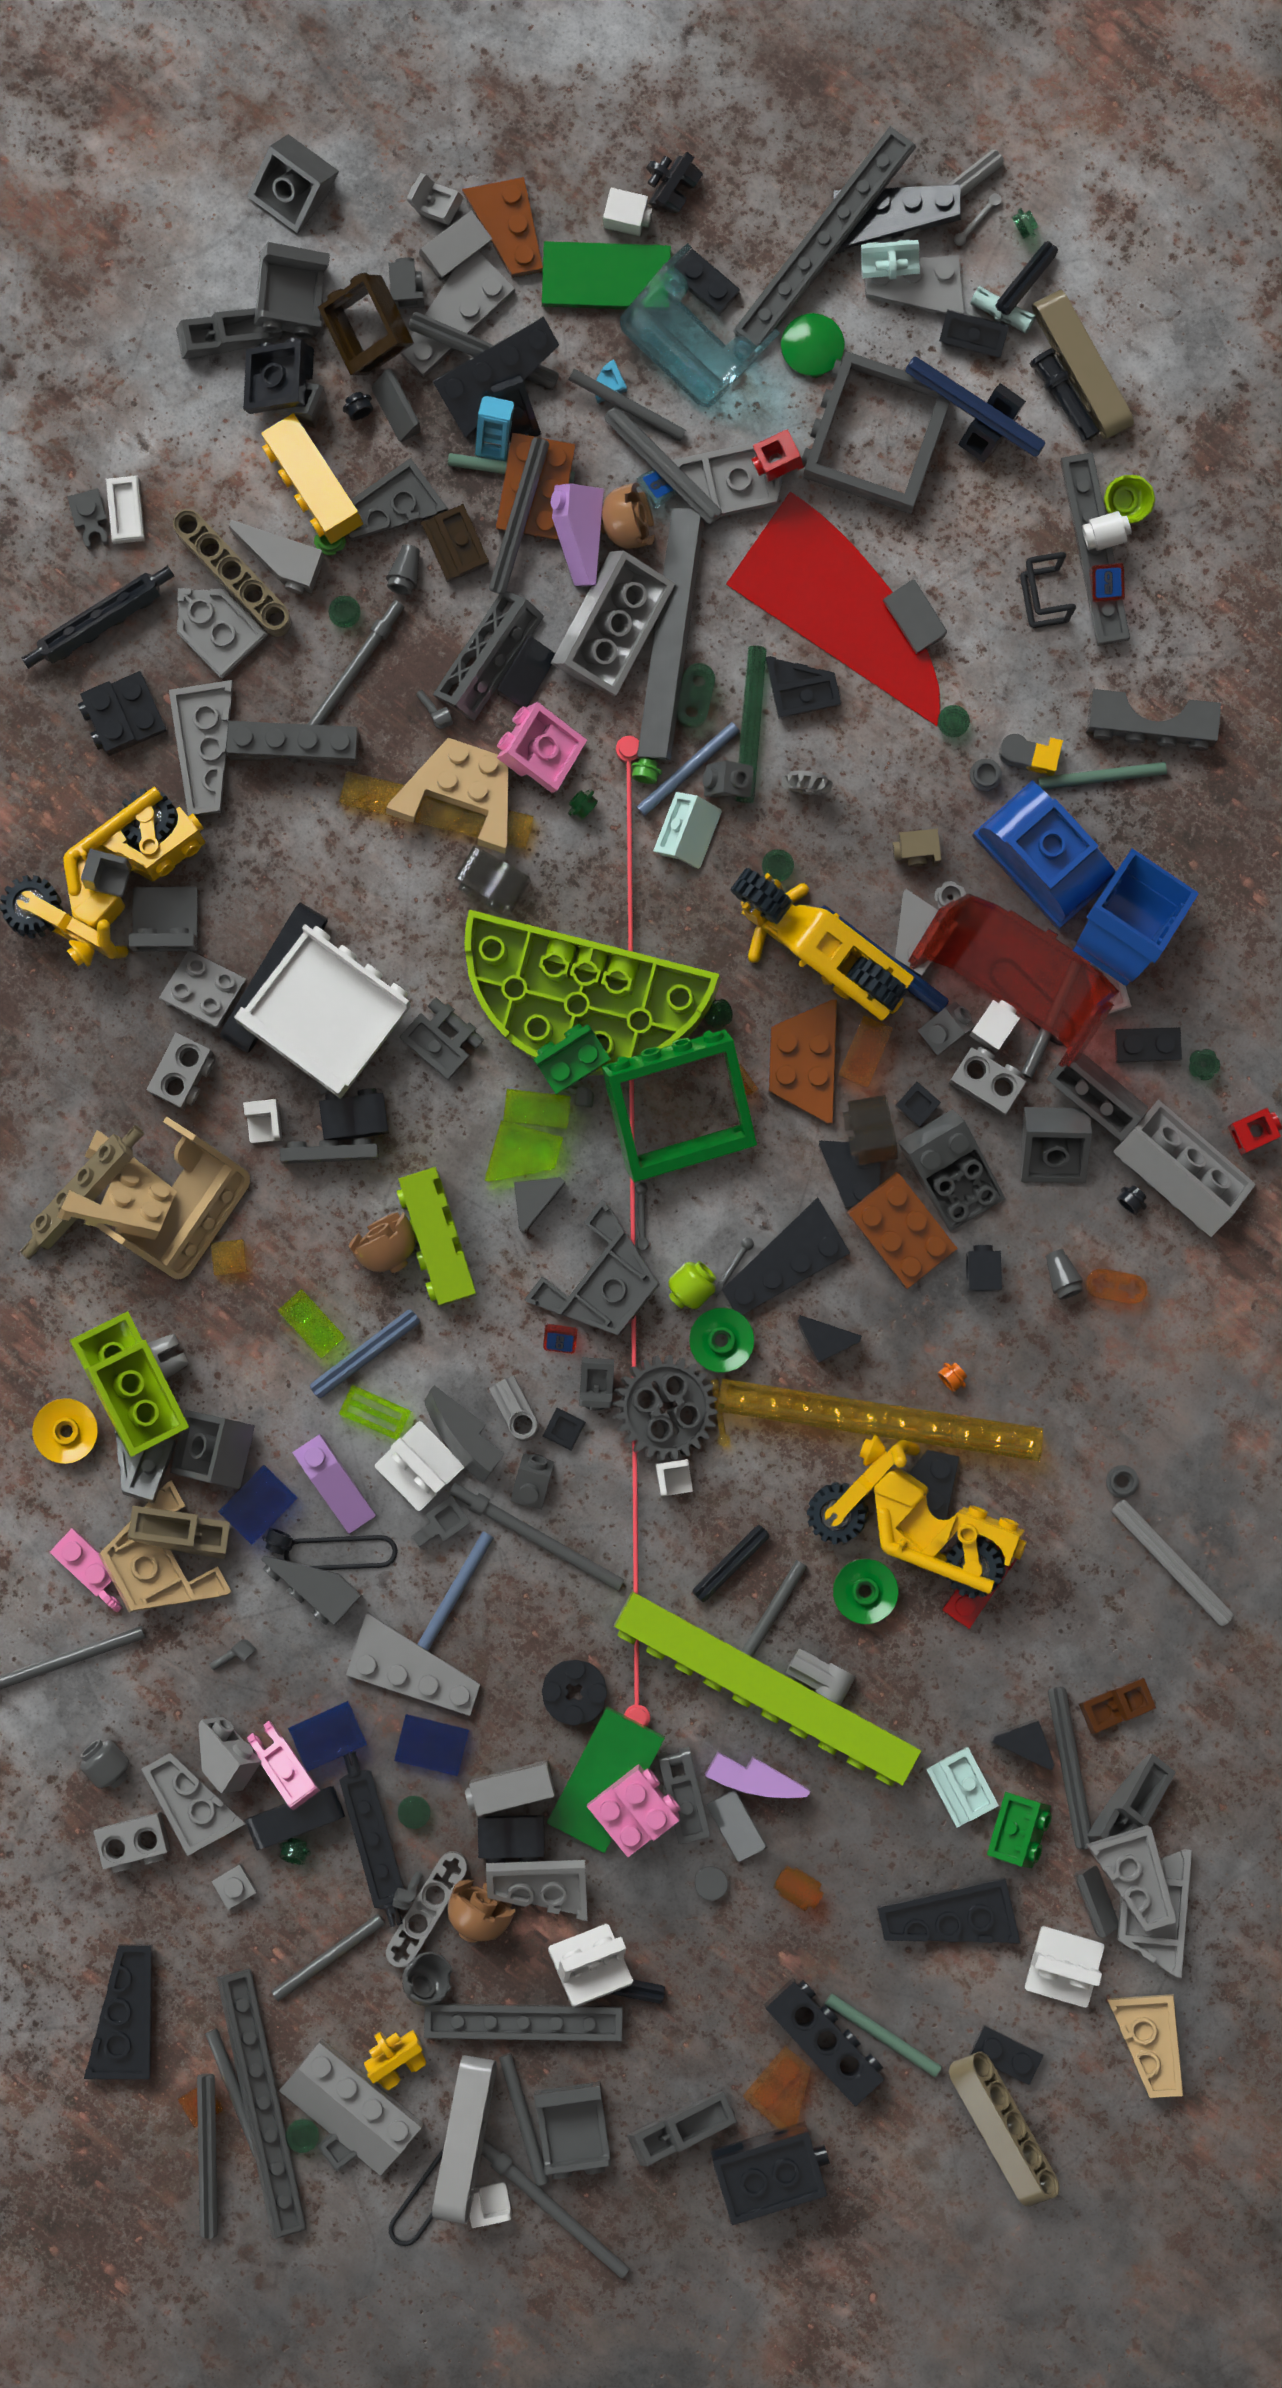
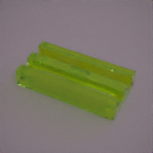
(399, 1423)

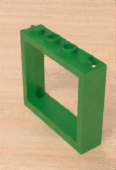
(693, 1150)

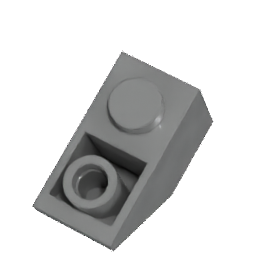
(225, 1755)

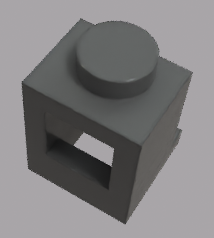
(405, 284)

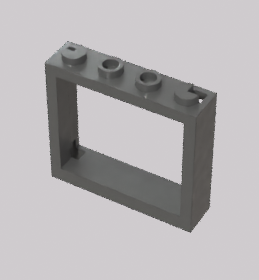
(854, 485)

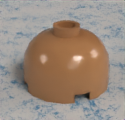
(627, 517)
(386, 1244)
(476, 1915)

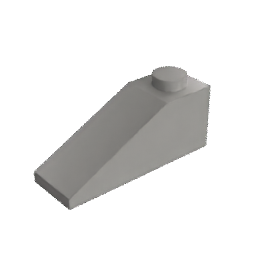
(286, 559)

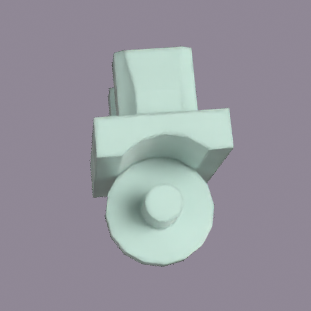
(890, 259)

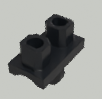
(682, 171)

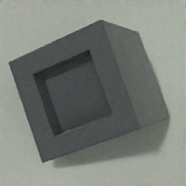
(106, 873)

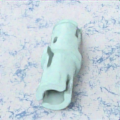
(1017, 318)

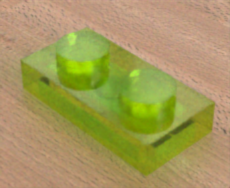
(537, 1109)
(311, 1323)

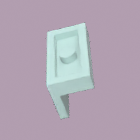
(688, 829)

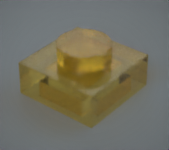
(229, 1257)

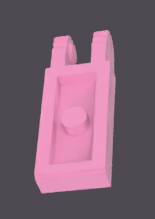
(85, 1564)
(284, 1768)

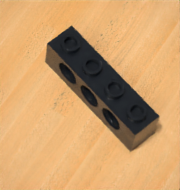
(854, 2084)

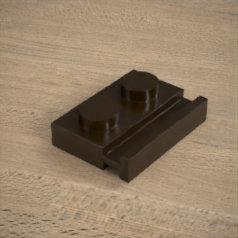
(455, 543)

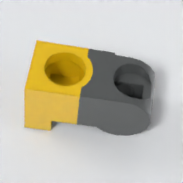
(1029, 755)

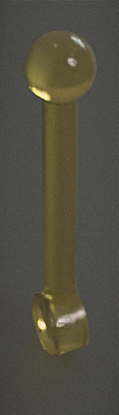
(723, 1439)

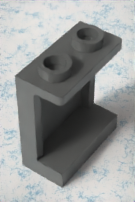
(290, 290)
(572, 2129)

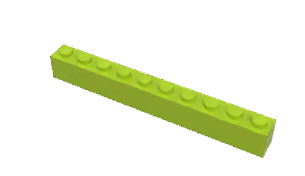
(766, 1688)

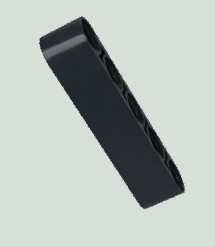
(290, 933)

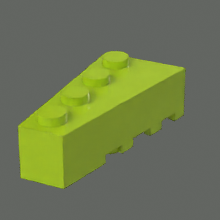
(437, 1237)

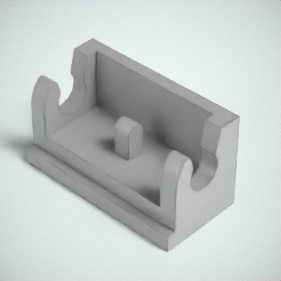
(455, 244)

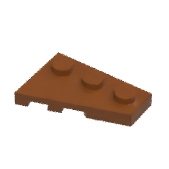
(508, 219)

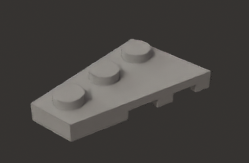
(933, 289)
(189, 1805)
(1137, 1875)

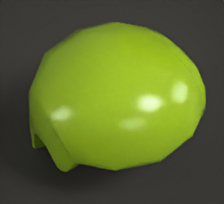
(1130, 496)

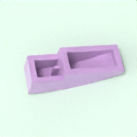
(754, 1779)

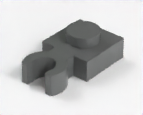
(88, 513)

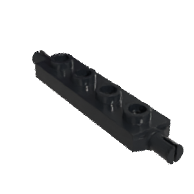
(98, 618)
(372, 1837)

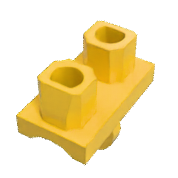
(392, 2053)

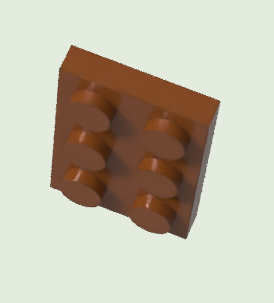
(554, 472)
(901, 1230)

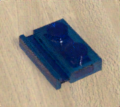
(258, 1504)
(327, 1736)
(431, 1744)

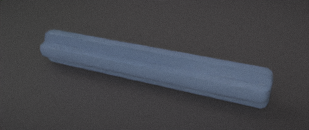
(364, 1353)

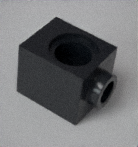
(983, 1269)

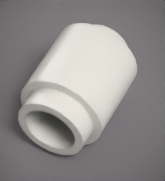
(1106, 531)

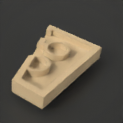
(1152, 2038)

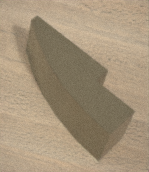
(179, 1531)

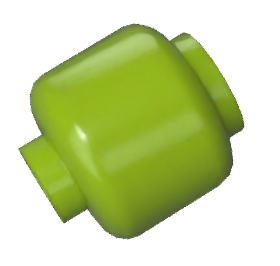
(692, 1285)

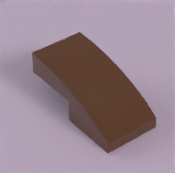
(1117, 1705)

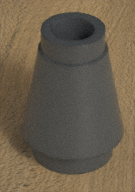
(404, 571)
(1063, 1275)

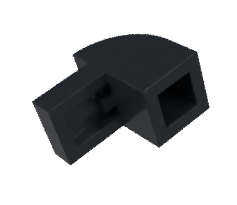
(982, 440)

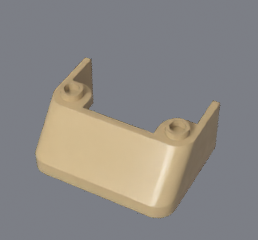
(203, 1201)

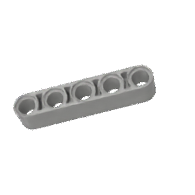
(464, 2139)

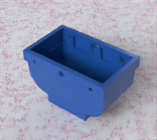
(1046, 853)
(1134, 918)

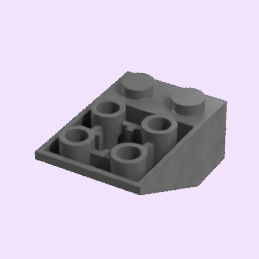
(951, 1169)

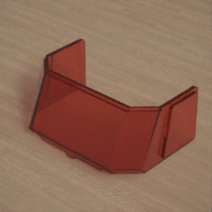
(1020, 967)

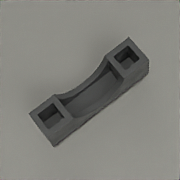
(1113, 716)
(283, 740)

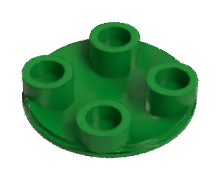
(812, 344)

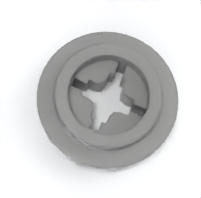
(807, 782)

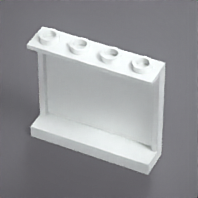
(324, 1011)

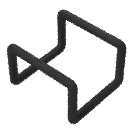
(1030, 573)

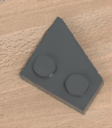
(144, 1472)

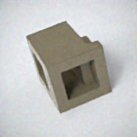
(917, 847)

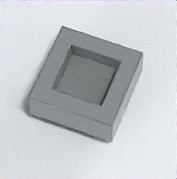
(234, 1886)

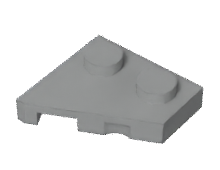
(913, 923)

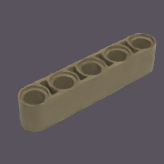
(1083, 363)
(224, 560)
(1004, 2129)

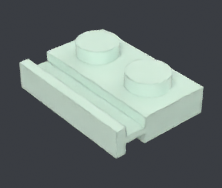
(962, 1787)

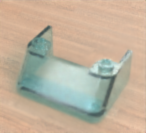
(681, 342)

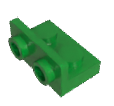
(571, 1058)
(1019, 1830)

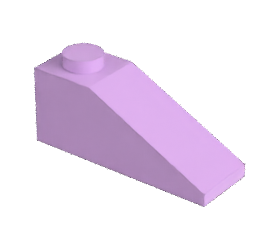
(578, 526)
(334, 1483)

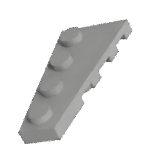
(402, 1666)

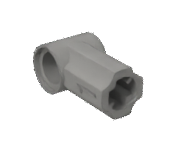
(514, 1406)
(826, 1678)

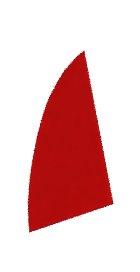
(833, 597)

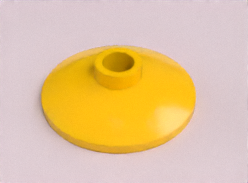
(48, 1434)

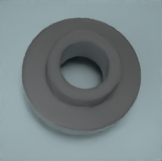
(1130, 1474)

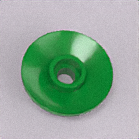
(724, 1322)
(883, 1591)

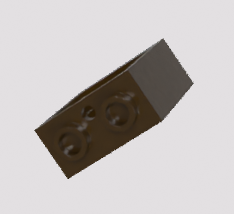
(398, 338)

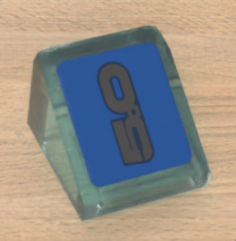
(655, 488)

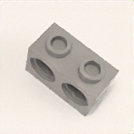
(173, 1068)
(983, 1088)
(130, 1834)

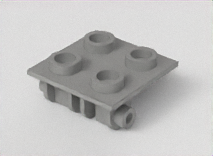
(202, 989)

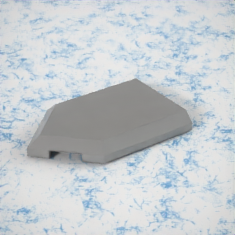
(217, 628)

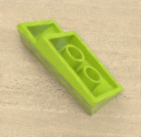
(129, 1383)

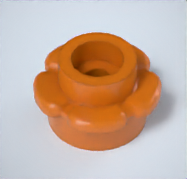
(952, 1376)

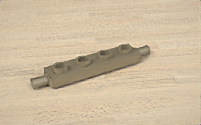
(88, 1182)

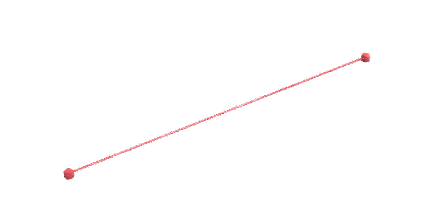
(627, 752)

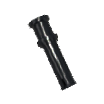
(1058, 383)

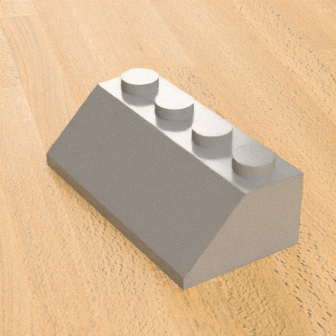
(613, 622)
(1184, 1168)
(351, 2107)

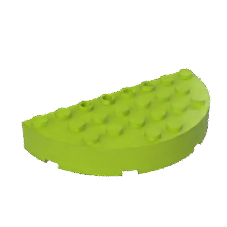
(546, 982)

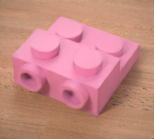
(540, 746)
(635, 1810)

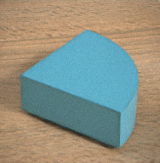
(611, 378)

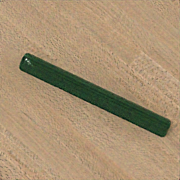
(752, 713)

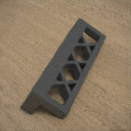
(492, 655)

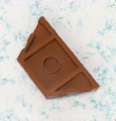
(805, 1060)

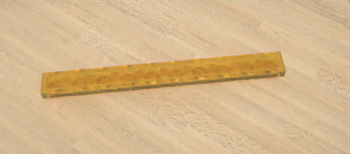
(880, 1420)

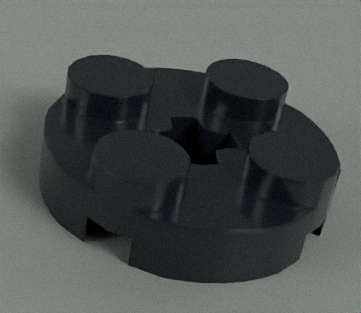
(555, 1691)

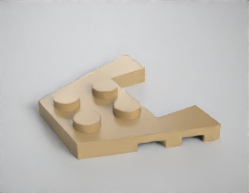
(465, 779)
(133, 1202)
(150, 1574)

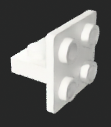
(419, 1465)
(591, 1965)
(1065, 1966)

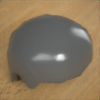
(427, 1979)

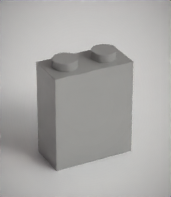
(510, 1788)

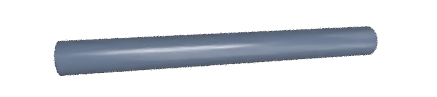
(688, 769)
(455, 1590)

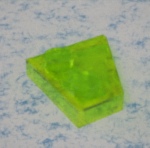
(522, 1152)

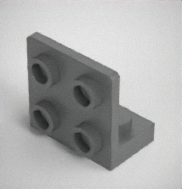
(164, 919)

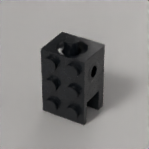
(770, 2172)

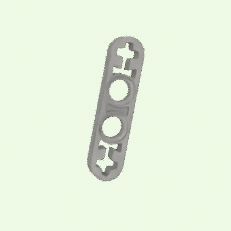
(425, 1908)

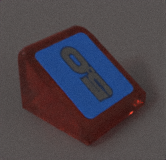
(1107, 582)
(560, 1338)

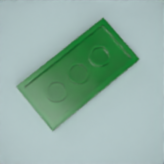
(598, 273)
(611, 1752)

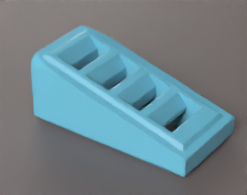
(494, 427)

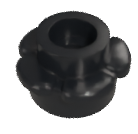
(358, 406)
(1132, 1199)
(278, 1541)

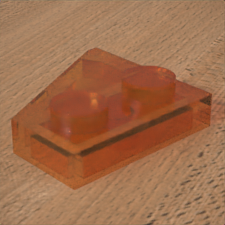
(780, 2088)

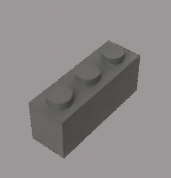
(1099, 1095)

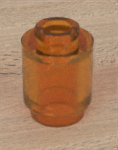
(798, 1888)

